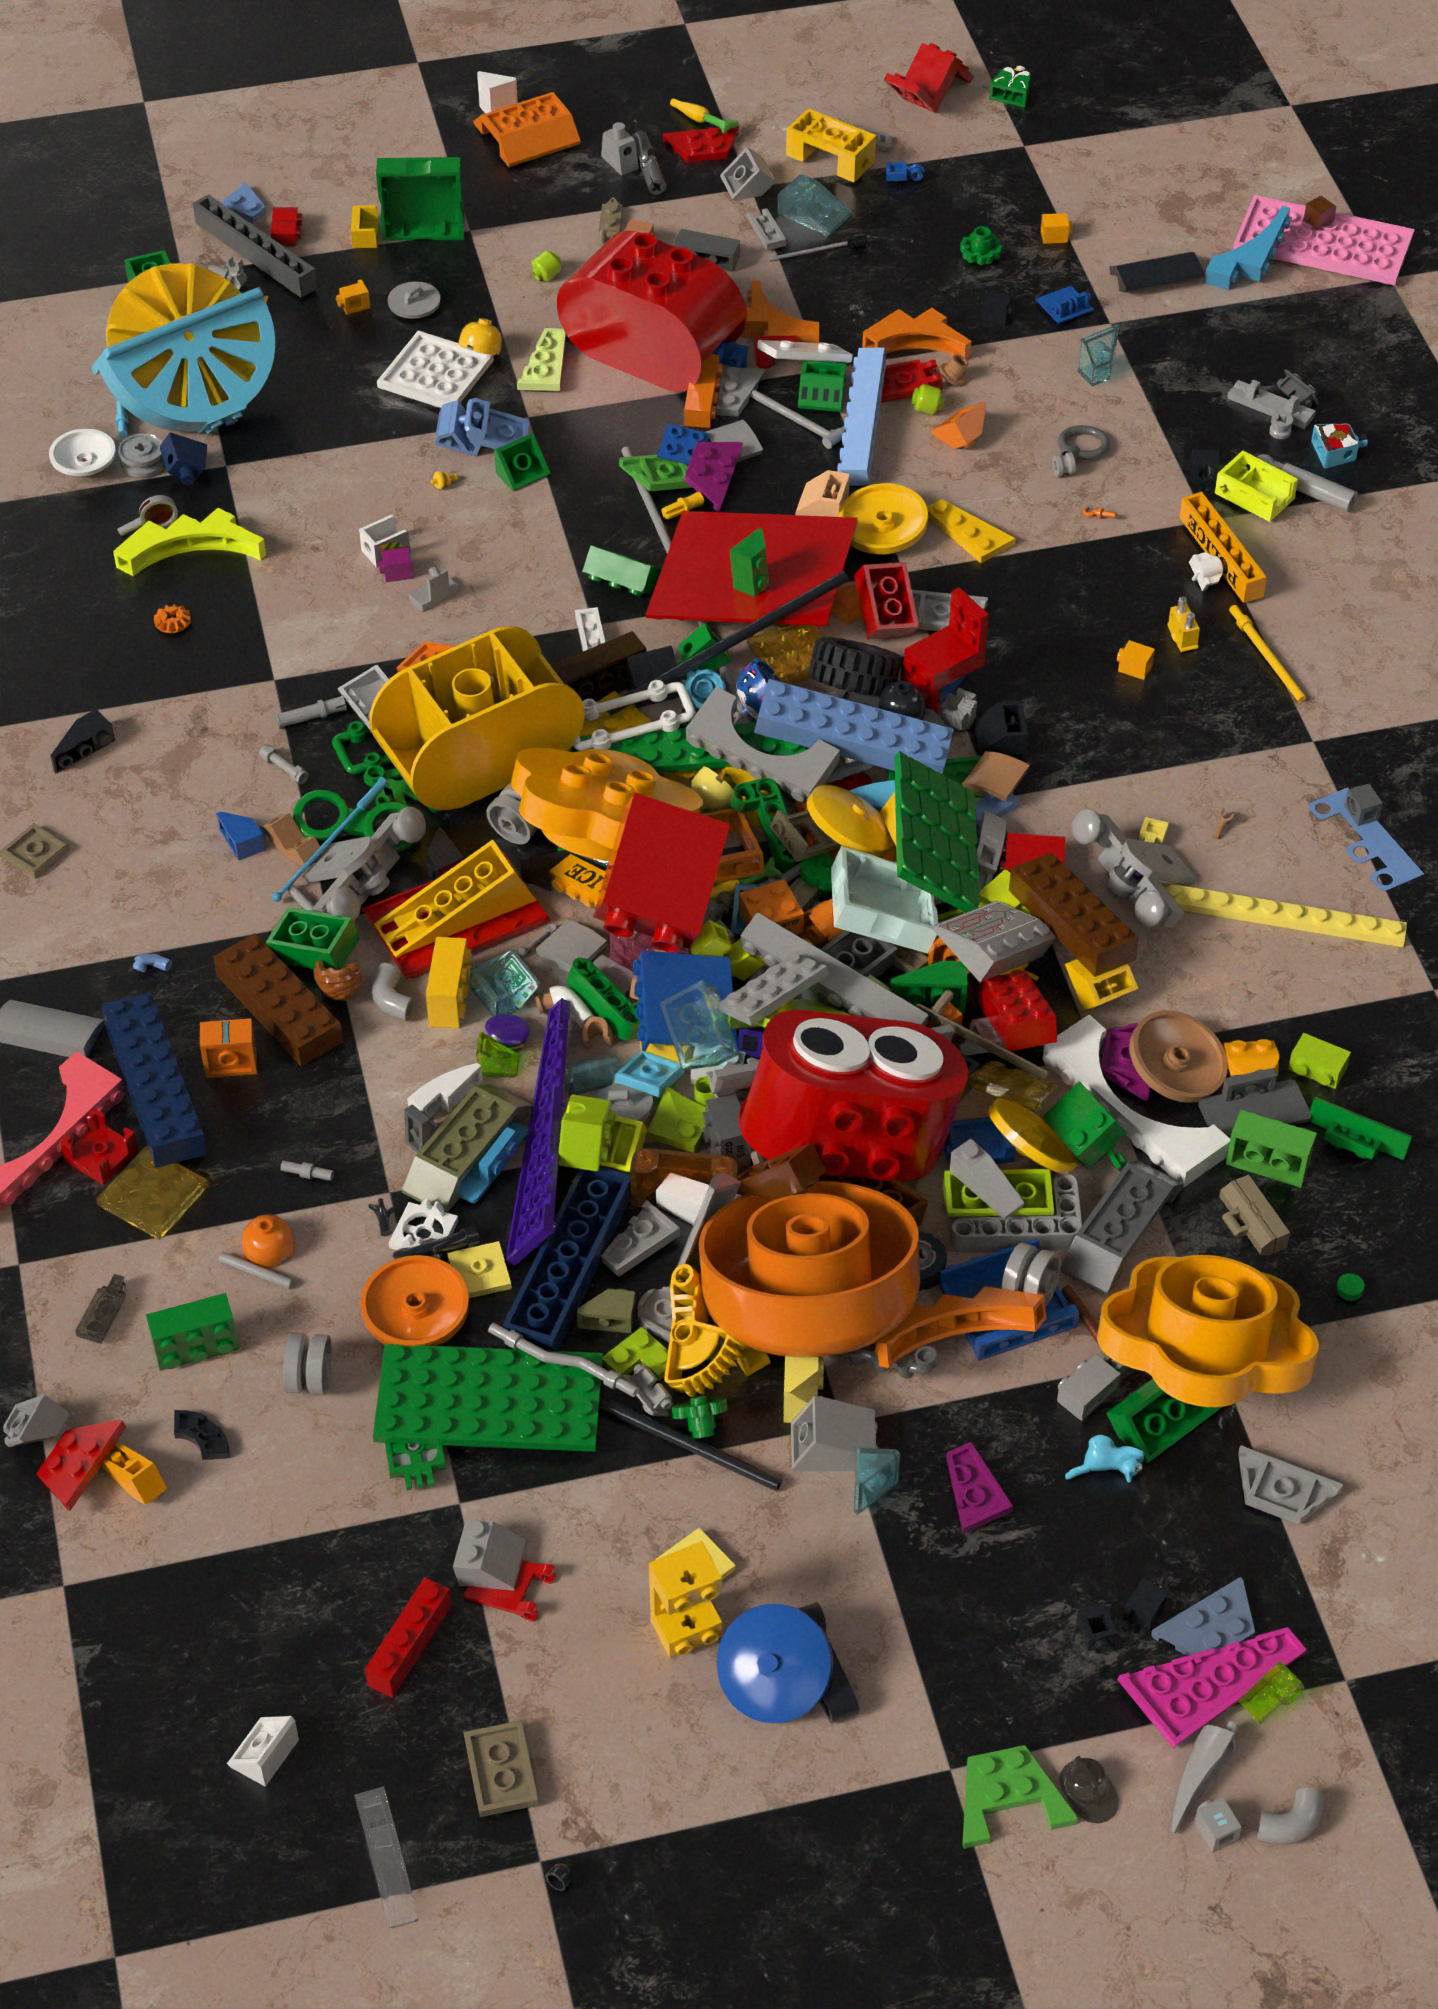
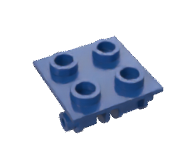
(1066, 304)
(680, 442)

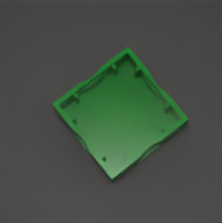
(421, 198)

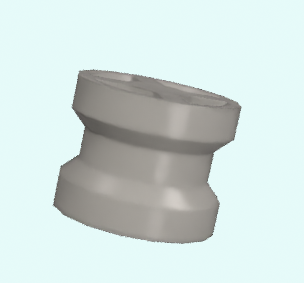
(1281, 425)
(1064, 464)

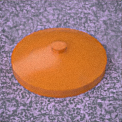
(414, 1302)

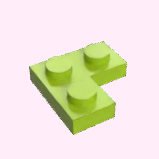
(635, 1350)

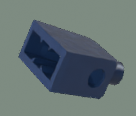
(184, 457)

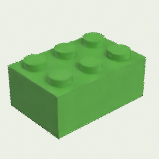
(1270, 1148)

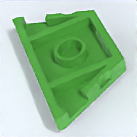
(655, 472)

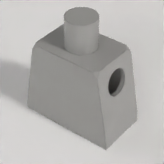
(620, 149)

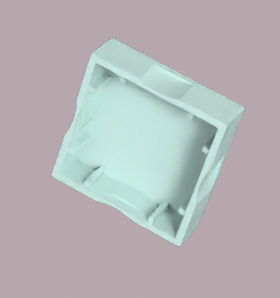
(878, 903)

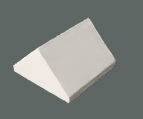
(496, 91)
(265, 1748)

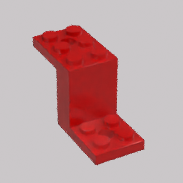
(929, 77)
(950, 651)

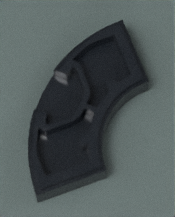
(201, 1432)

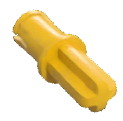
(683, 504)

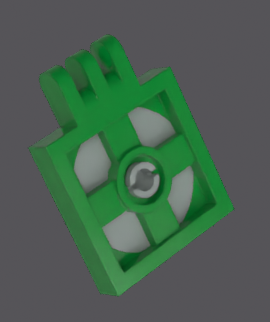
(414, 1462)

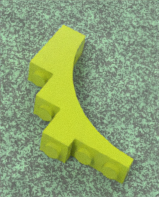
(185, 535)

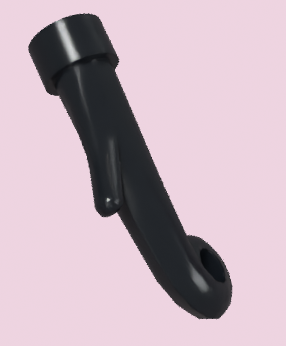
(466, 1238)

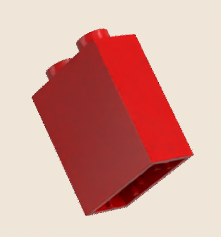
(660, 873)

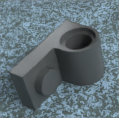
(418, 1127)

